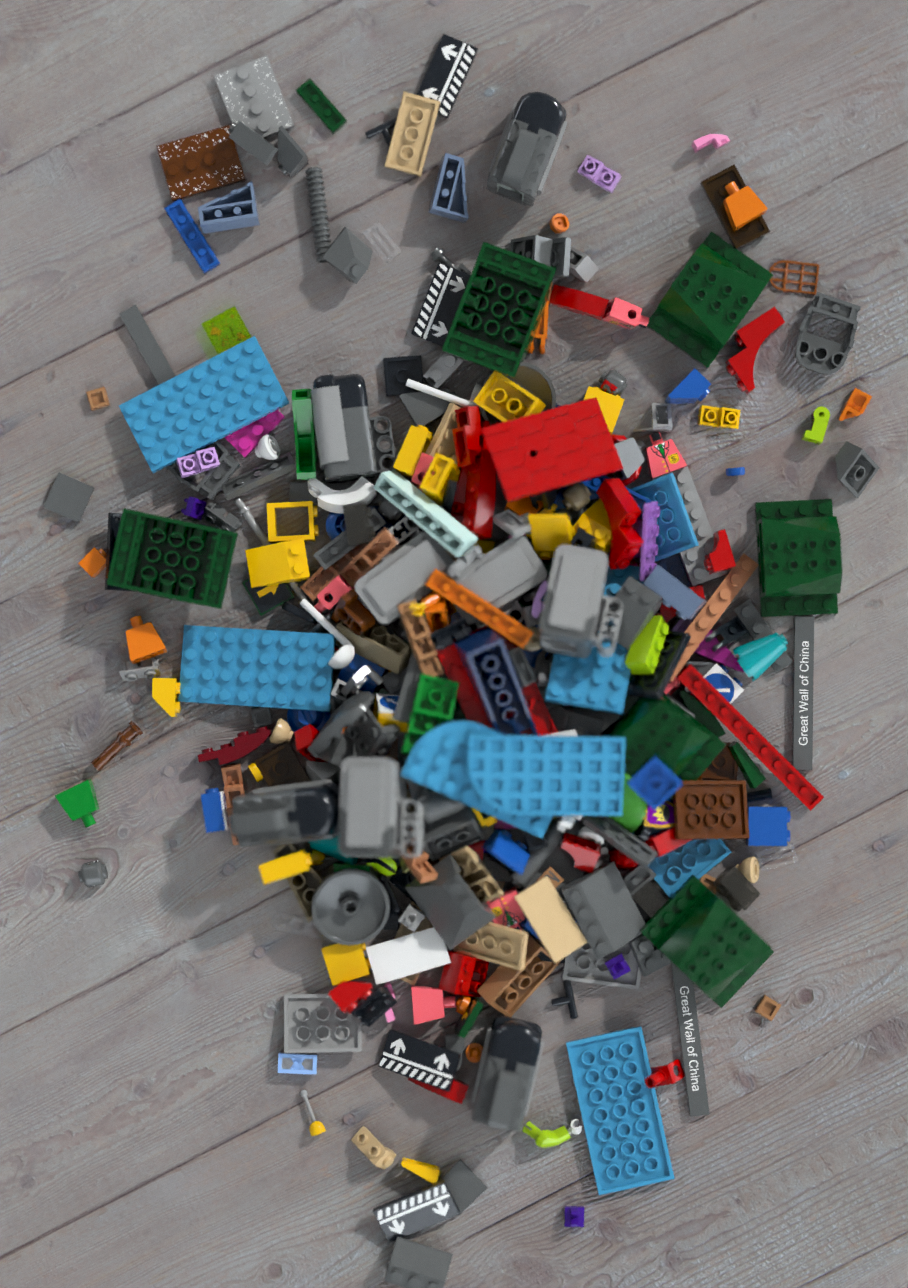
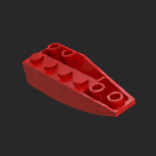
(477, 492)

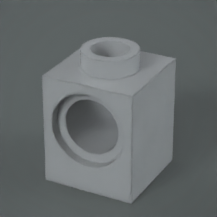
(411, 917)

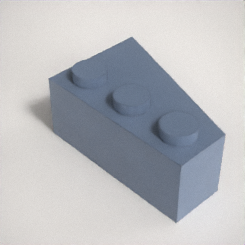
(449, 190)
(230, 211)
(674, 593)

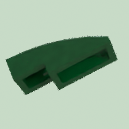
(702, 713)

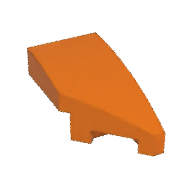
(855, 405)

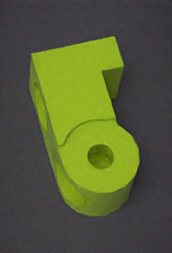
(820, 420)

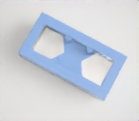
(297, 1063)

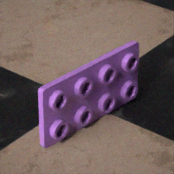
(648, 531)

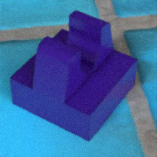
(194, 508)
(617, 966)
(574, 1216)

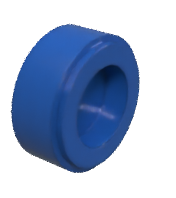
(735, 471)

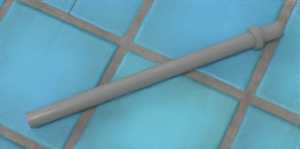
(264, 540)

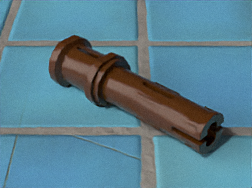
(123, 739)

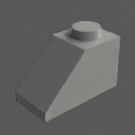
(581, 265)

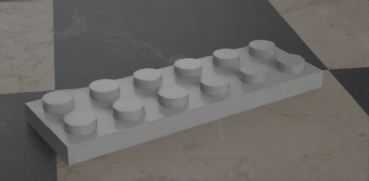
(694, 558)

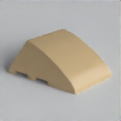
(476, 874)

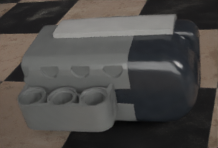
(527, 148)
(345, 432)
(287, 813)
(507, 1073)

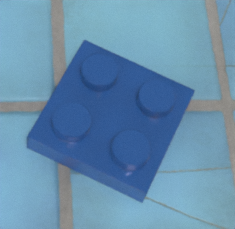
(654, 782)

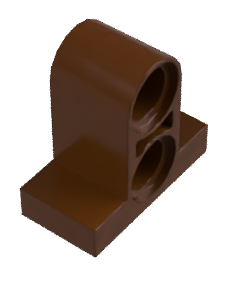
(353, 613)

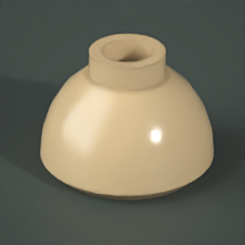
(281, 732)
(749, 868)

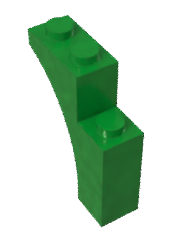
(304, 434)

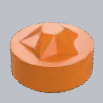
(559, 223)
(462, 1004)
(473, 1052)

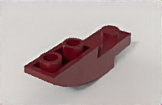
(244, 745)

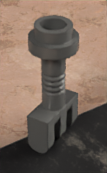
(438, 254)

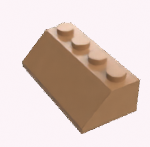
(511, 987)

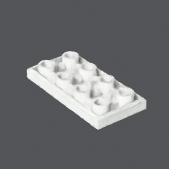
(407, 955)

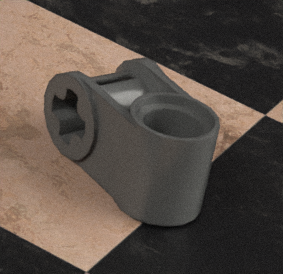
(455, 1043)

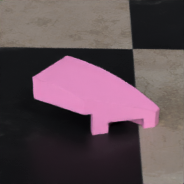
(716, 139)
(390, 1014)

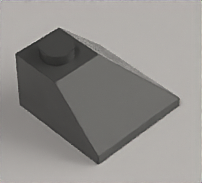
(290, 155)
(348, 256)
(854, 468)
(437, 804)

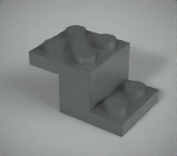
(546, 251)

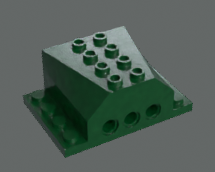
(709, 299)
(500, 310)
(798, 557)
(172, 559)
(664, 731)
(707, 941)

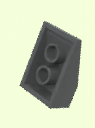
(638, 609)

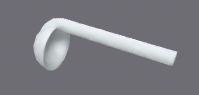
(443, 395)
(346, 653)

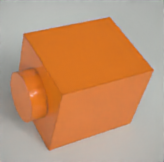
(94, 562)

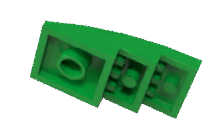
(431, 707)

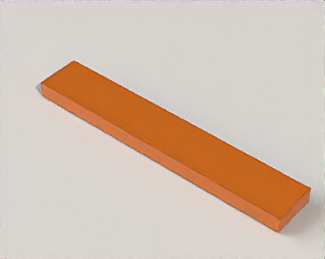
(479, 608)

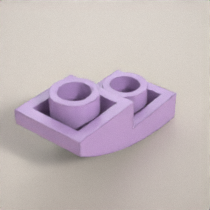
(599, 174)
(198, 462)

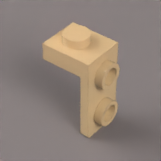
(373, 1148)

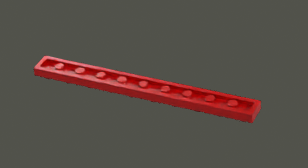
(750, 737)

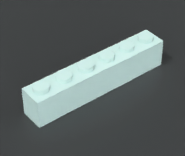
(425, 512)

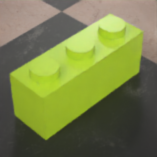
(647, 647)

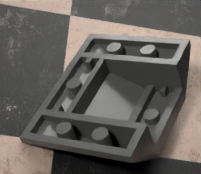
(450, 903)

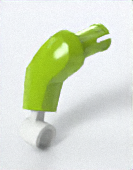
(551, 1138)

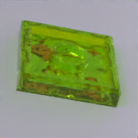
(226, 330)

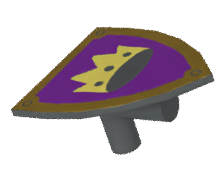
(660, 818)

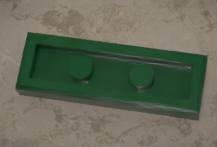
(321, 106)

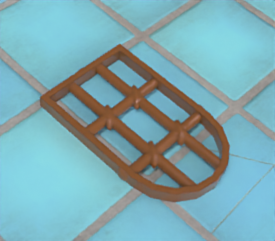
(800, 282)

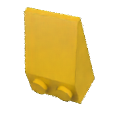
(507, 399)
(596, 523)
(550, 532)
(277, 563)

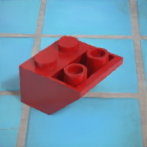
(463, 974)
(349, 993)

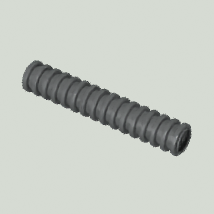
(318, 211)

